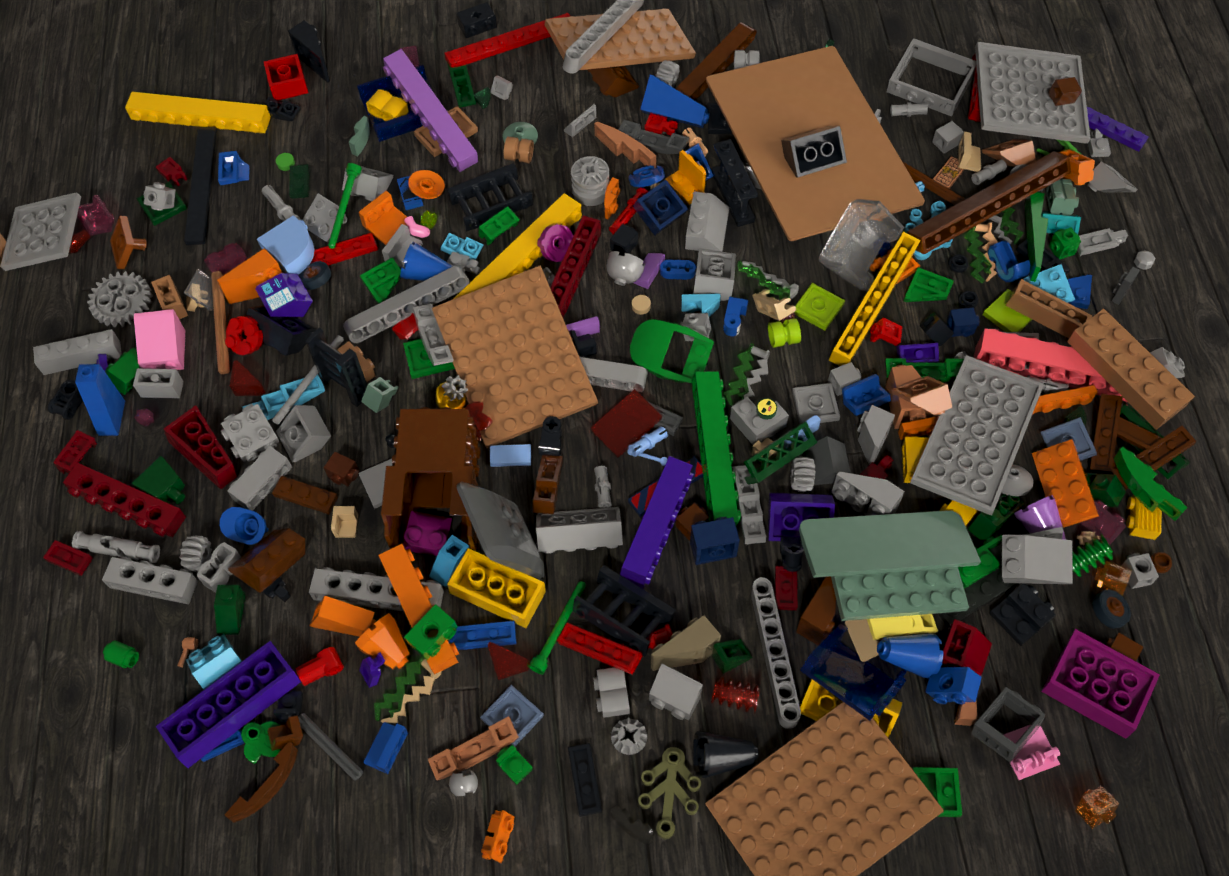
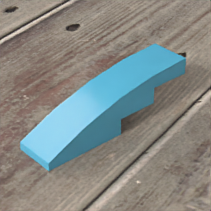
(272, 402)

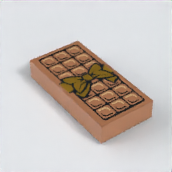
(949, 173)

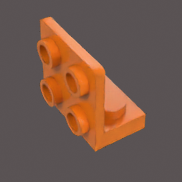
(382, 217)

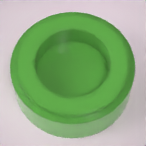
(284, 161)

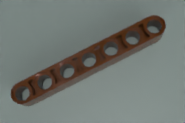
(717, 60)

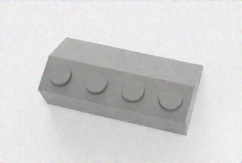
(579, 529)

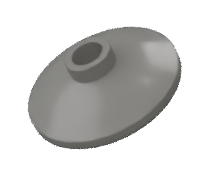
(1018, 482)

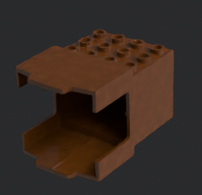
(431, 458)

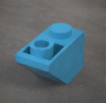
(448, 560)

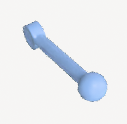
(663, 460)

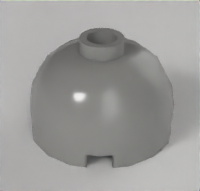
(624, 268)

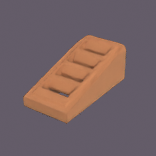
(966, 714)

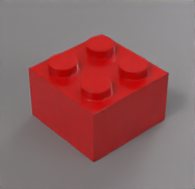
(285, 77)

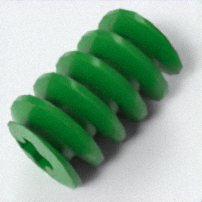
(1091, 555)

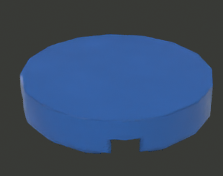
(646, 176)

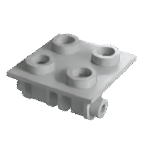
(321, 217)

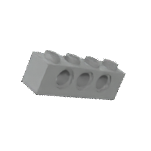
(120, 568)

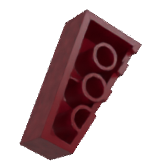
(200, 446)

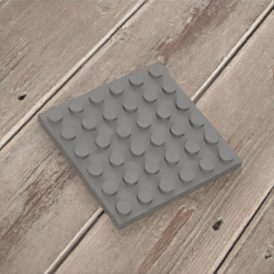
(1016, 95)

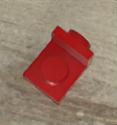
(887, 331)

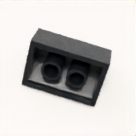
(814, 150)
(282, 333)

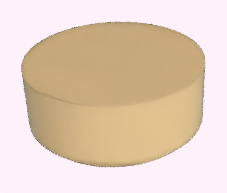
(641, 304)

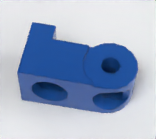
(732, 317)

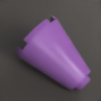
(1040, 516)

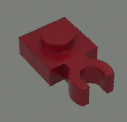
(171, 170)

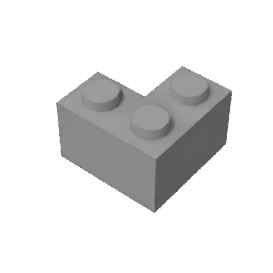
(752, 426)

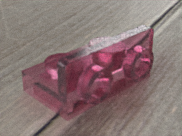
(1106, 524)

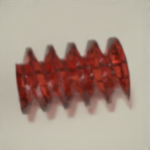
(736, 694)

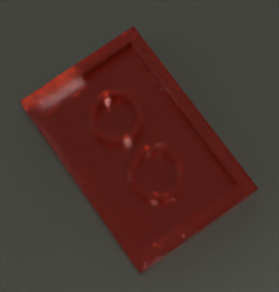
(626, 423)

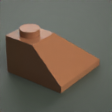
(1012, 152)
(926, 394)

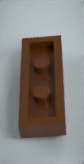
(305, 495)

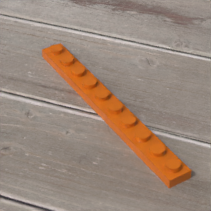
(1044, 404)

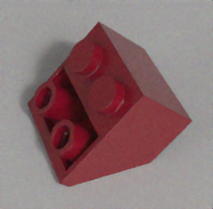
(965, 647)

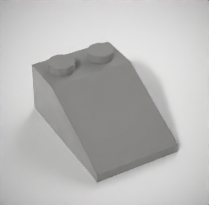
(715, 273)
(1036, 560)

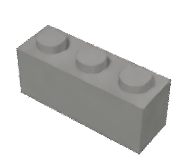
(259, 478)

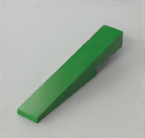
(1036, 232)

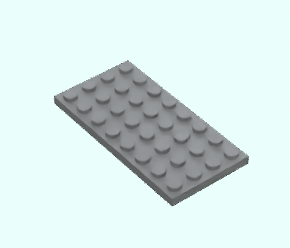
(978, 436)

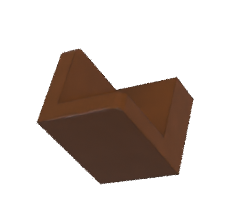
(282, 734)

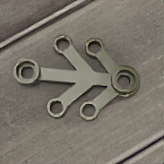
(670, 787)

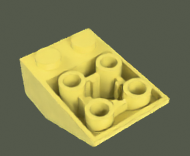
(901, 626)

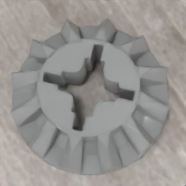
(626, 746)

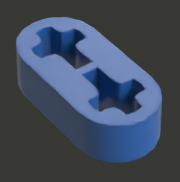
(677, 269)

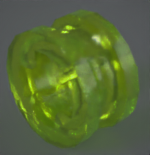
(428, 219)

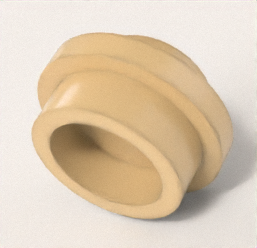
(1087, 537)

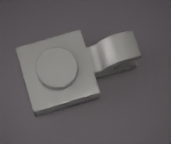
(1098, 146)
(464, 262)

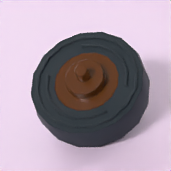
(315, 275)
(1111, 609)

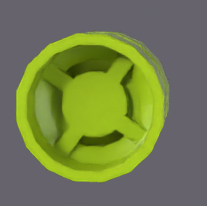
(780, 333)

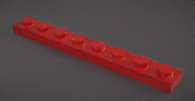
(498, 44)

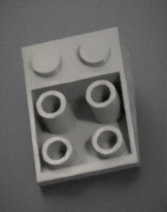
(867, 493)

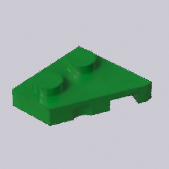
(382, 279)
(928, 287)
(944, 787)

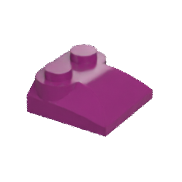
(426, 533)

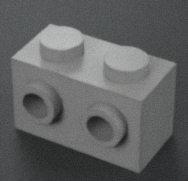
(158, 383)

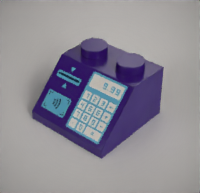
(284, 296)

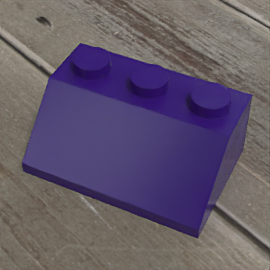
(789, 510)

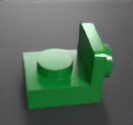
(513, 764)

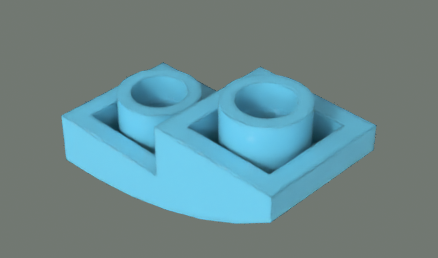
(466, 247)

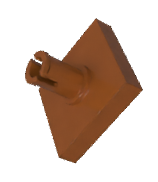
(123, 242)

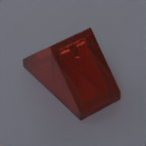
(243, 382)
(506, 662)

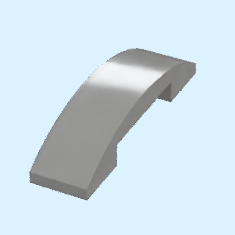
(431, 335)

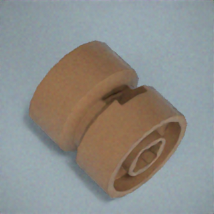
(518, 149)

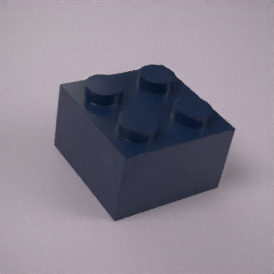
(660, 207)
(714, 540)

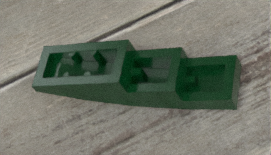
(462, 86)

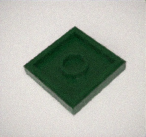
(159, 216)

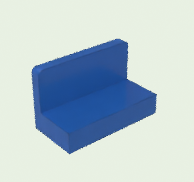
(386, 747)

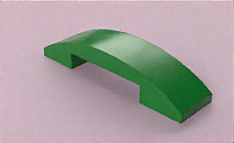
(940, 371)

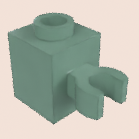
(378, 394)

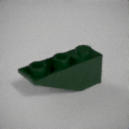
(987, 525)

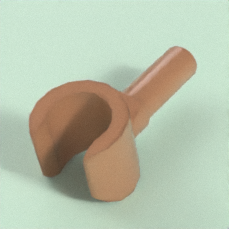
(188, 643)

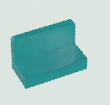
(1061, 221)

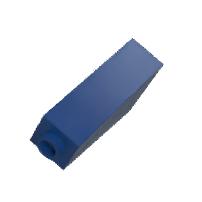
(670, 103)
(100, 398)

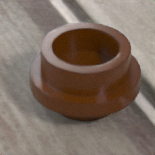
(1161, 562)

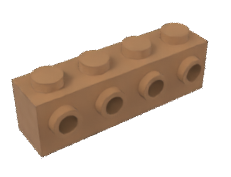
(1046, 309)

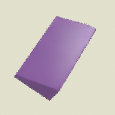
(652, 267)

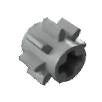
(454, 388)

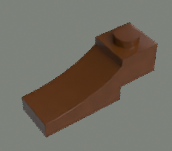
(547, 484)

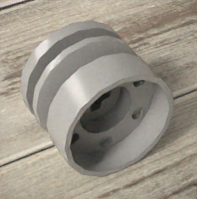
(589, 180)

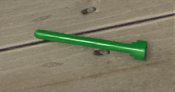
(353, 171)
(539, 663)

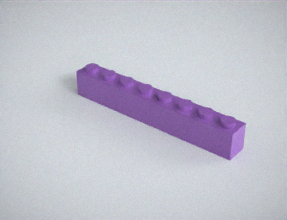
(430, 110)

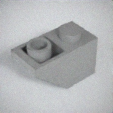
(1170, 362)

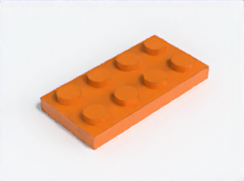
(1065, 480)

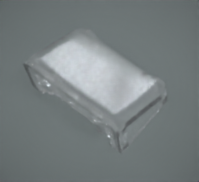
(858, 241)

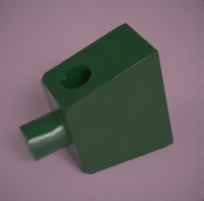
(161, 482)

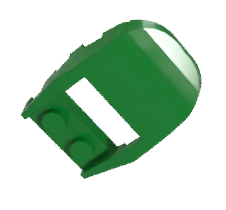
(651, 345)

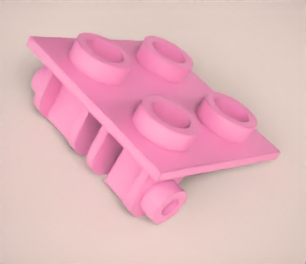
(1035, 755)

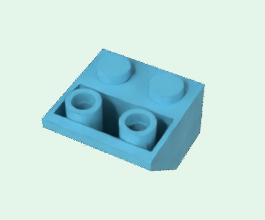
(213, 661)

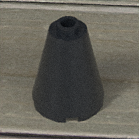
(721, 753)

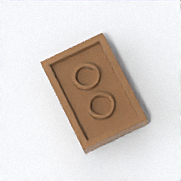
(462, 121)

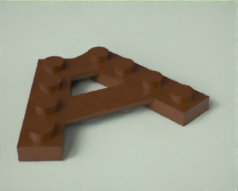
(1156, 449)

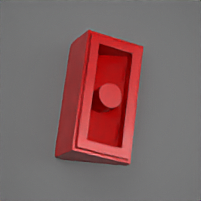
(406, 327)

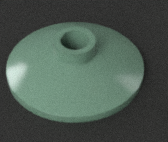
(521, 130)

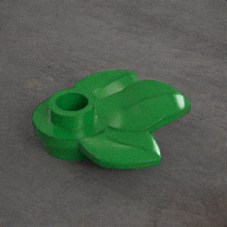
(260, 744)

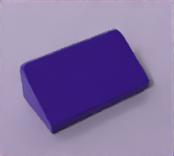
(919, 353)

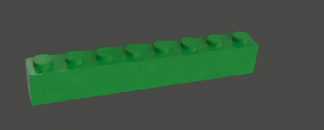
(714, 446)

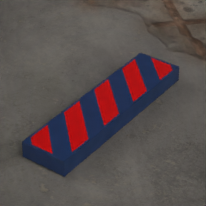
(641, 499)

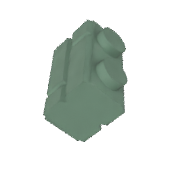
(1062, 197)

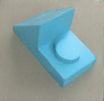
(700, 302)

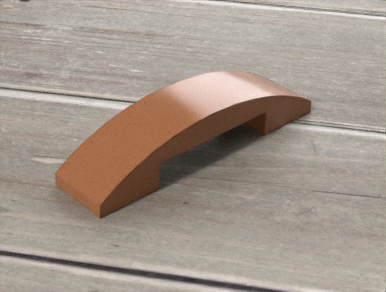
(475, 750)

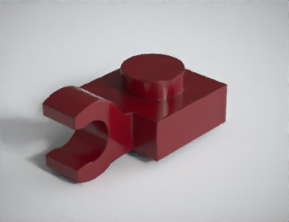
(878, 471)

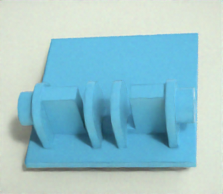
(1054, 282)

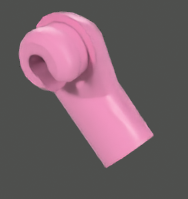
(415, 229)

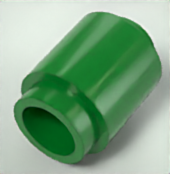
(120, 654)

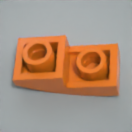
(611, 195)

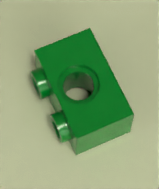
(433, 619)

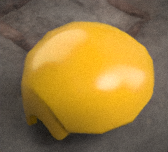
(444, 401)

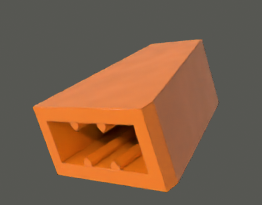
(341, 617)

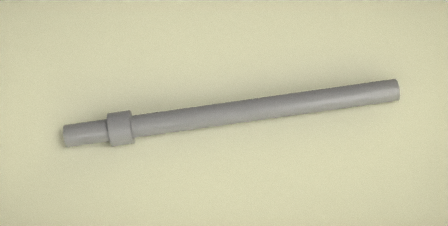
(302, 387)

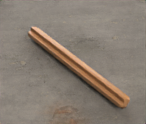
(220, 324)

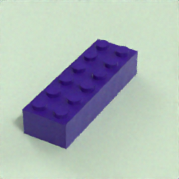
(657, 522)
(228, 704)

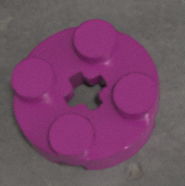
(547, 240)

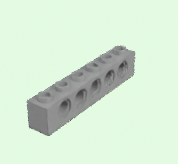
(364, 596)

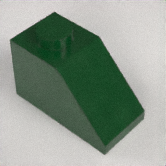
(229, 609)

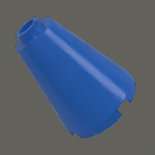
(422, 264)
(913, 653)

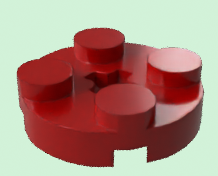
(234, 335)

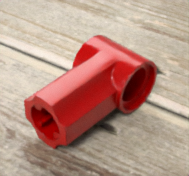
(325, 664)

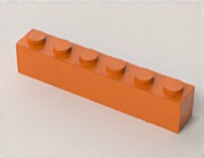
(415, 600)

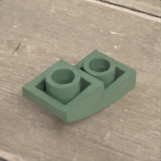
(361, 136)

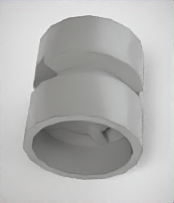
(744, 59)

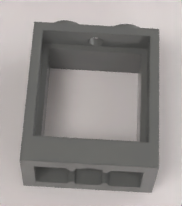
(994, 738)

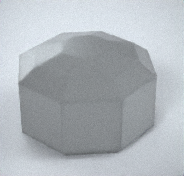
(1144, 259)

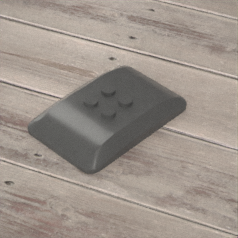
(501, 530)

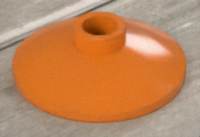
(426, 184)

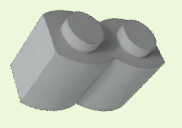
(215, 570)
(613, 692)

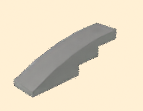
(750, 508)

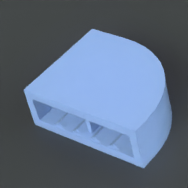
(289, 245)

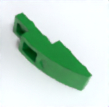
(1140, 481)

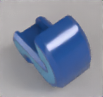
(1006, 262)

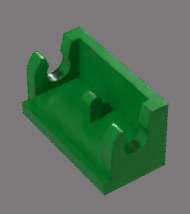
(497, 225)

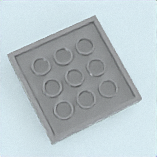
(41, 231)

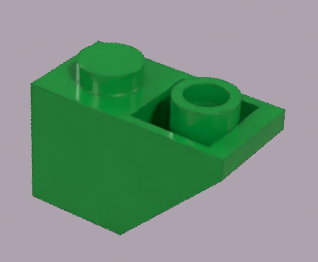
(124, 371)

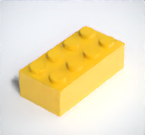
(496, 588)

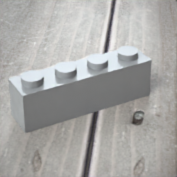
(75, 351)

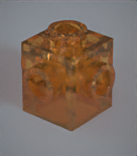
(1097, 807)

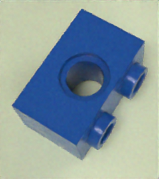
(954, 685)

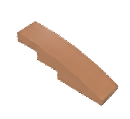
(622, 143)

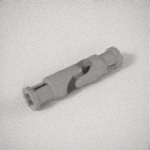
(117, 547)

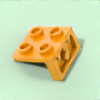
(688, 178)

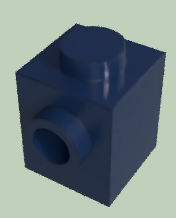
(963, 322)

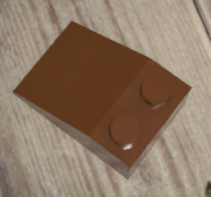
(818, 617)

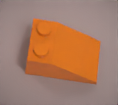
(242, 280)

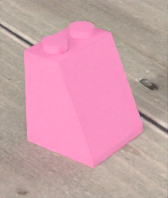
(159, 340)

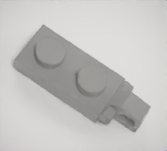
(1100, 241)

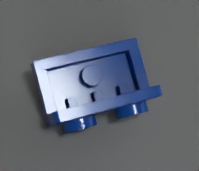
(863, 394)

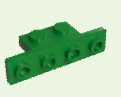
(988, 563)

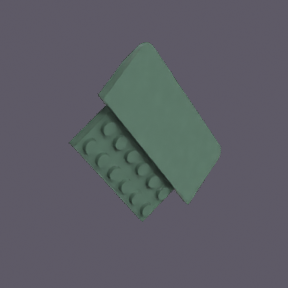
(891, 562)

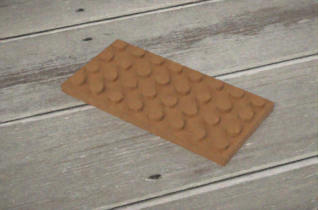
(643, 39)

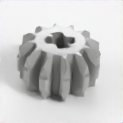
(668, 72)
(802, 474)
(195, 552)

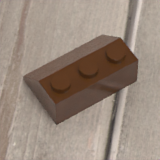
(614, 80)
(269, 558)

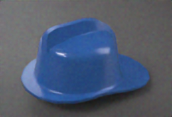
(243, 525)

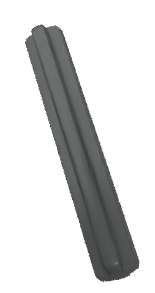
(330, 747)

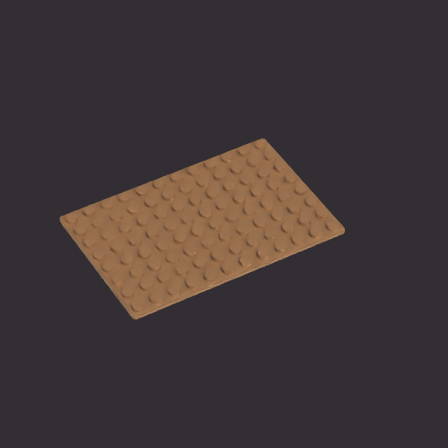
(800, 96)

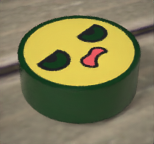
(766, 408)

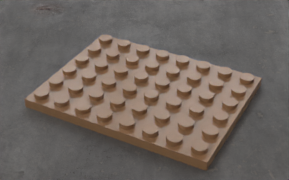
(515, 355)
(825, 801)

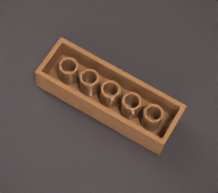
(1130, 369)

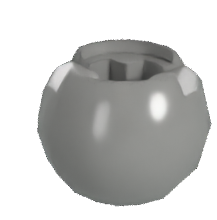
(463, 783)

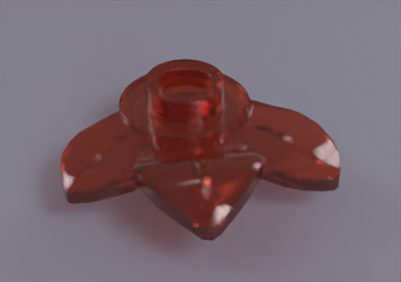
(481, 420)

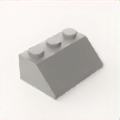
(706, 223)

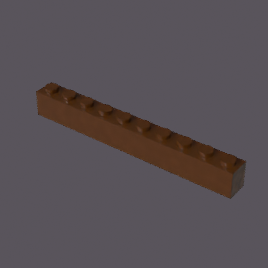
(990, 201)

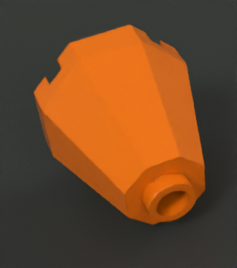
(387, 639)

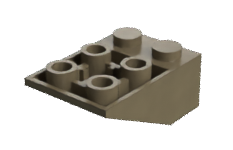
(687, 647)

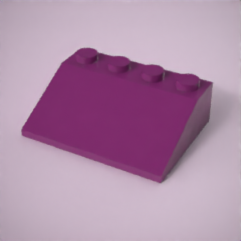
(1101, 684)

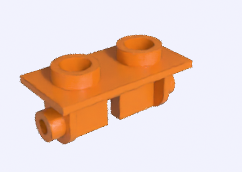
(496, 846)

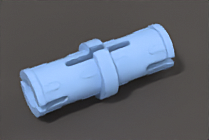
(648, 441)

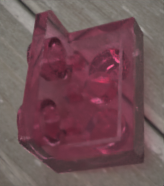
(95, 217)
(226, 260)

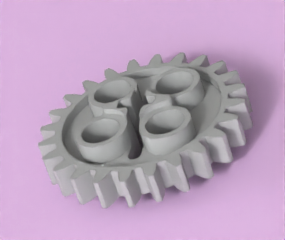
(119, 298)

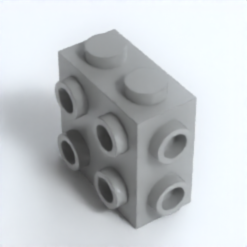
(249, 433)

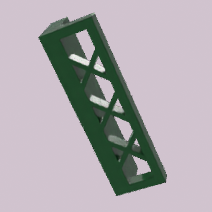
(1135, 418)
(783, 456)

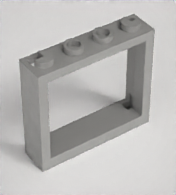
(937, 57)

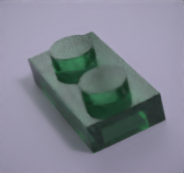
(299, 181)

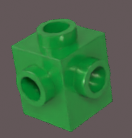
(1064, 243)

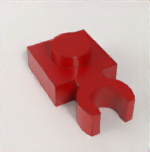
(658, 124)

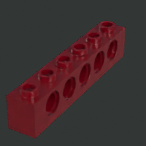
(575, 262)
(83, 476)

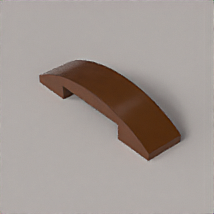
(243, 808)

